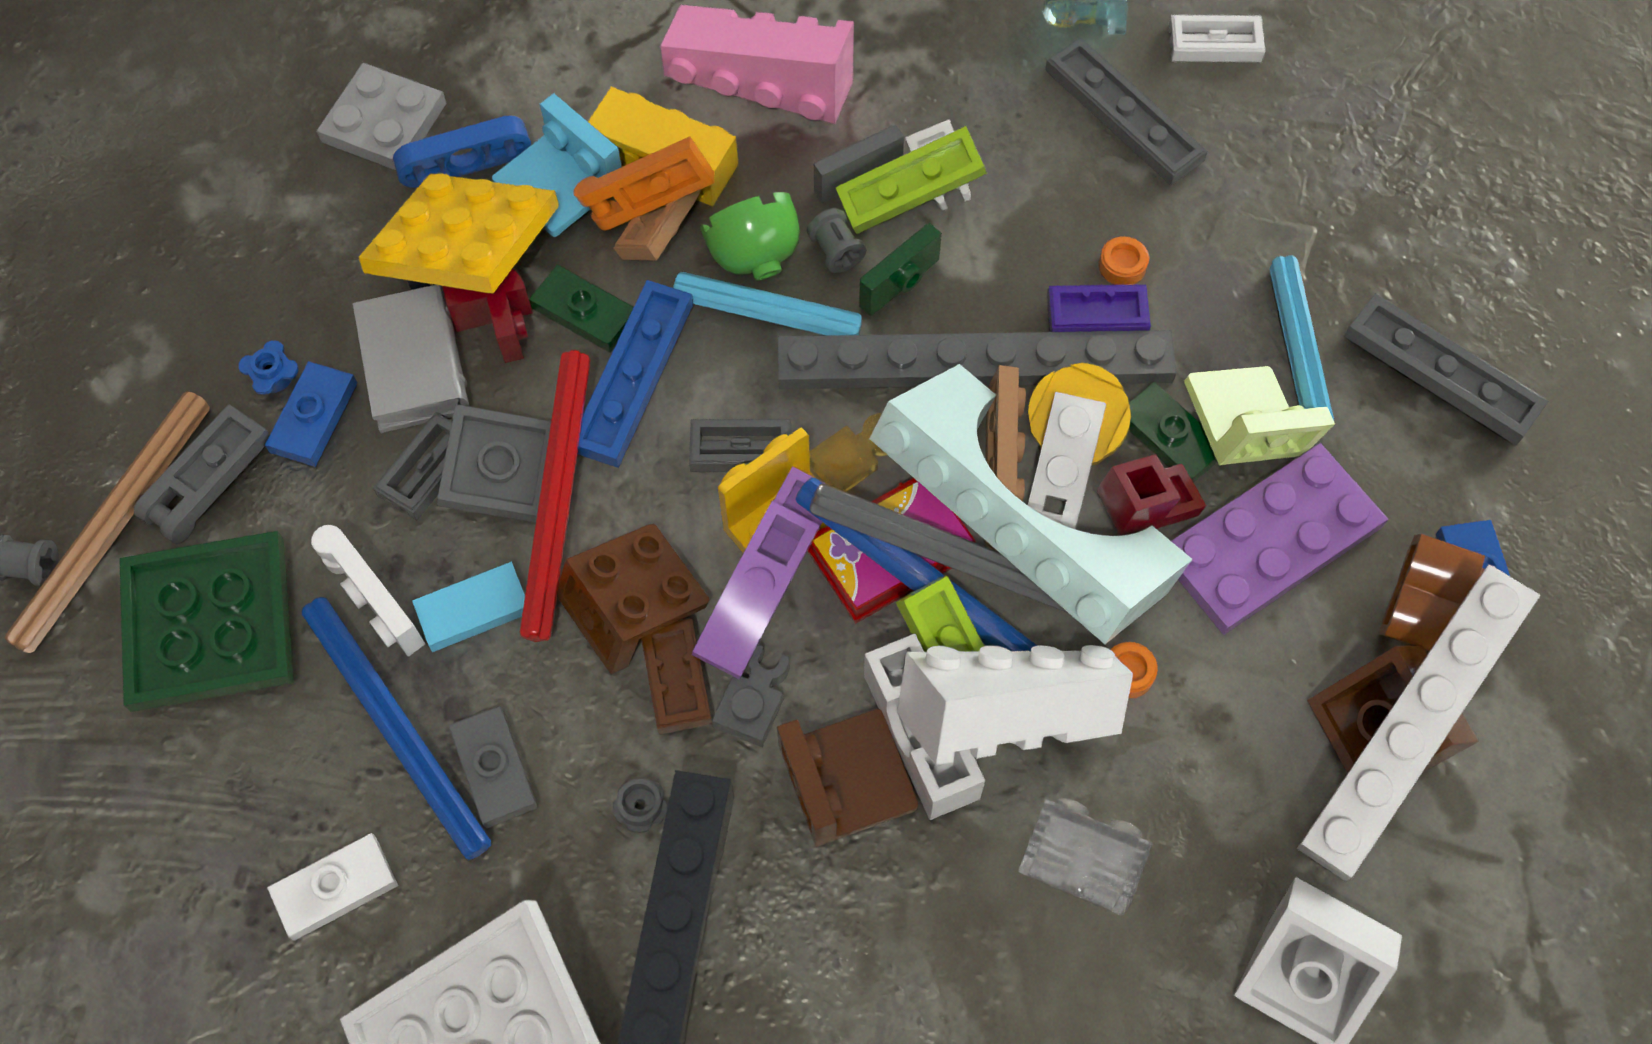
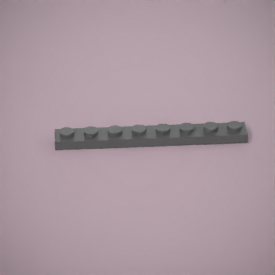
(916, 358)

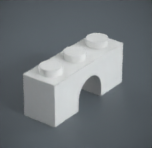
(940, 786)

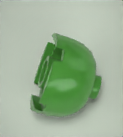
(753, 236)

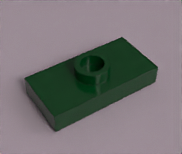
(900, 269)
(581, 307)
(1170, 431)

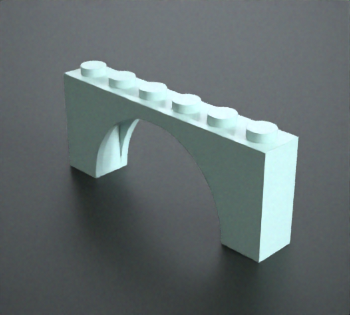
(1092, 576)

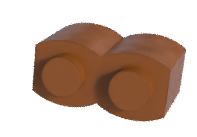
(1429, 590)

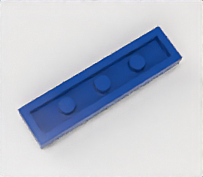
(633, 372)

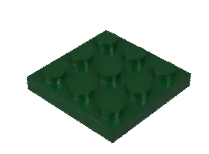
(204, 621)

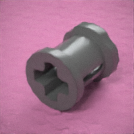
(836, 240)
(27, 559)

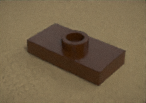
(676, 678)

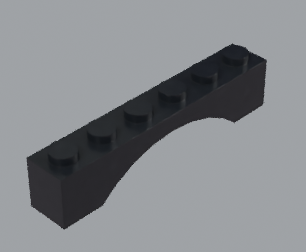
(677, 909)

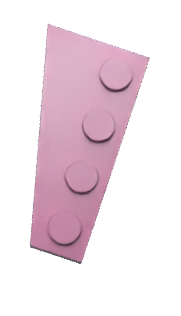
(762, 59)

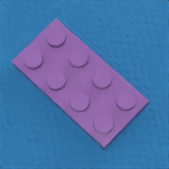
(1275, 537)

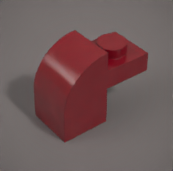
(502, 308)
(1148, 495)

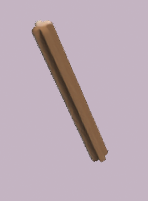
(106, 524)

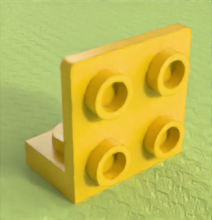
(752, 487)

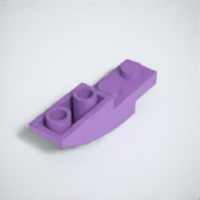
(759, 580)

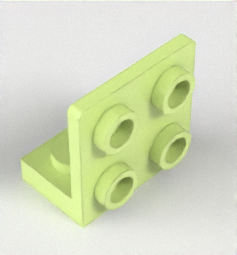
(1250, 417)

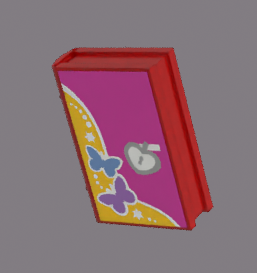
(859, 580)

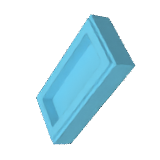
(470, 606)

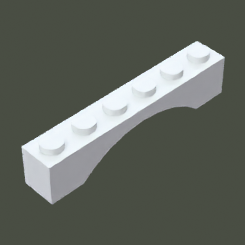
(1418, 723)

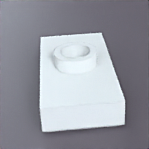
(332, 887)

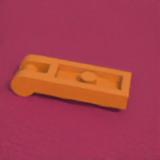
(645, 184)

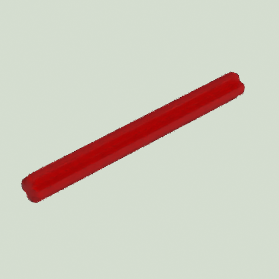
(555, 497)

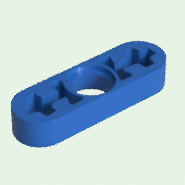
(491, 144)

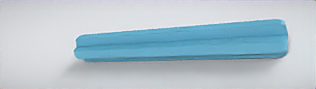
(769, 306)
(1299, 333)

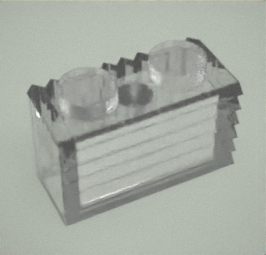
(1086, 855)

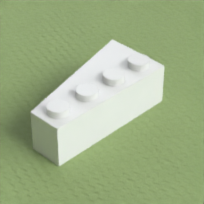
(1011, 697)

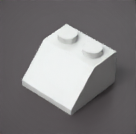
(1319, 965)

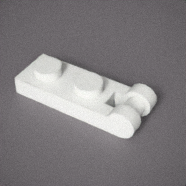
(1067, 456)
(365, 588)

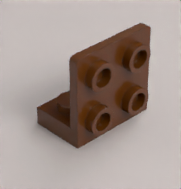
(627, 593)
(846, 775)

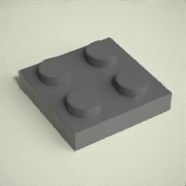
(494, 463)

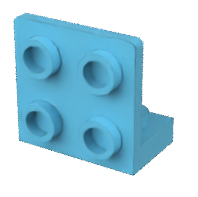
(561, 160)

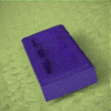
(1098, 308)

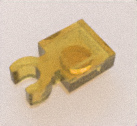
(847, 457)

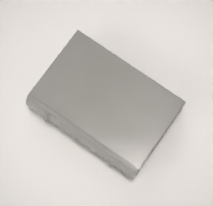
(410, 357)

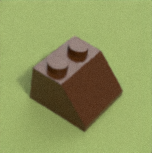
(1361, 701)

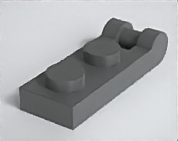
(201, 473)

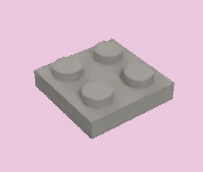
(380, 115)

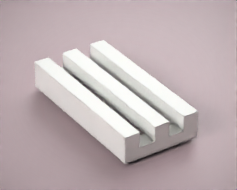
(1216, 45)

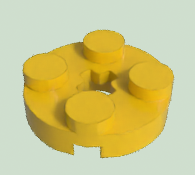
(1090, 383)

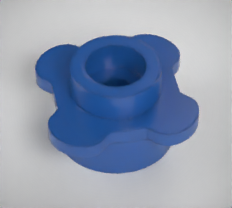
(275, 378)

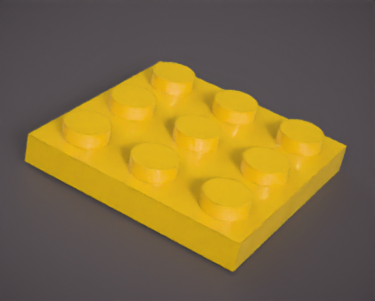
(460, 232)

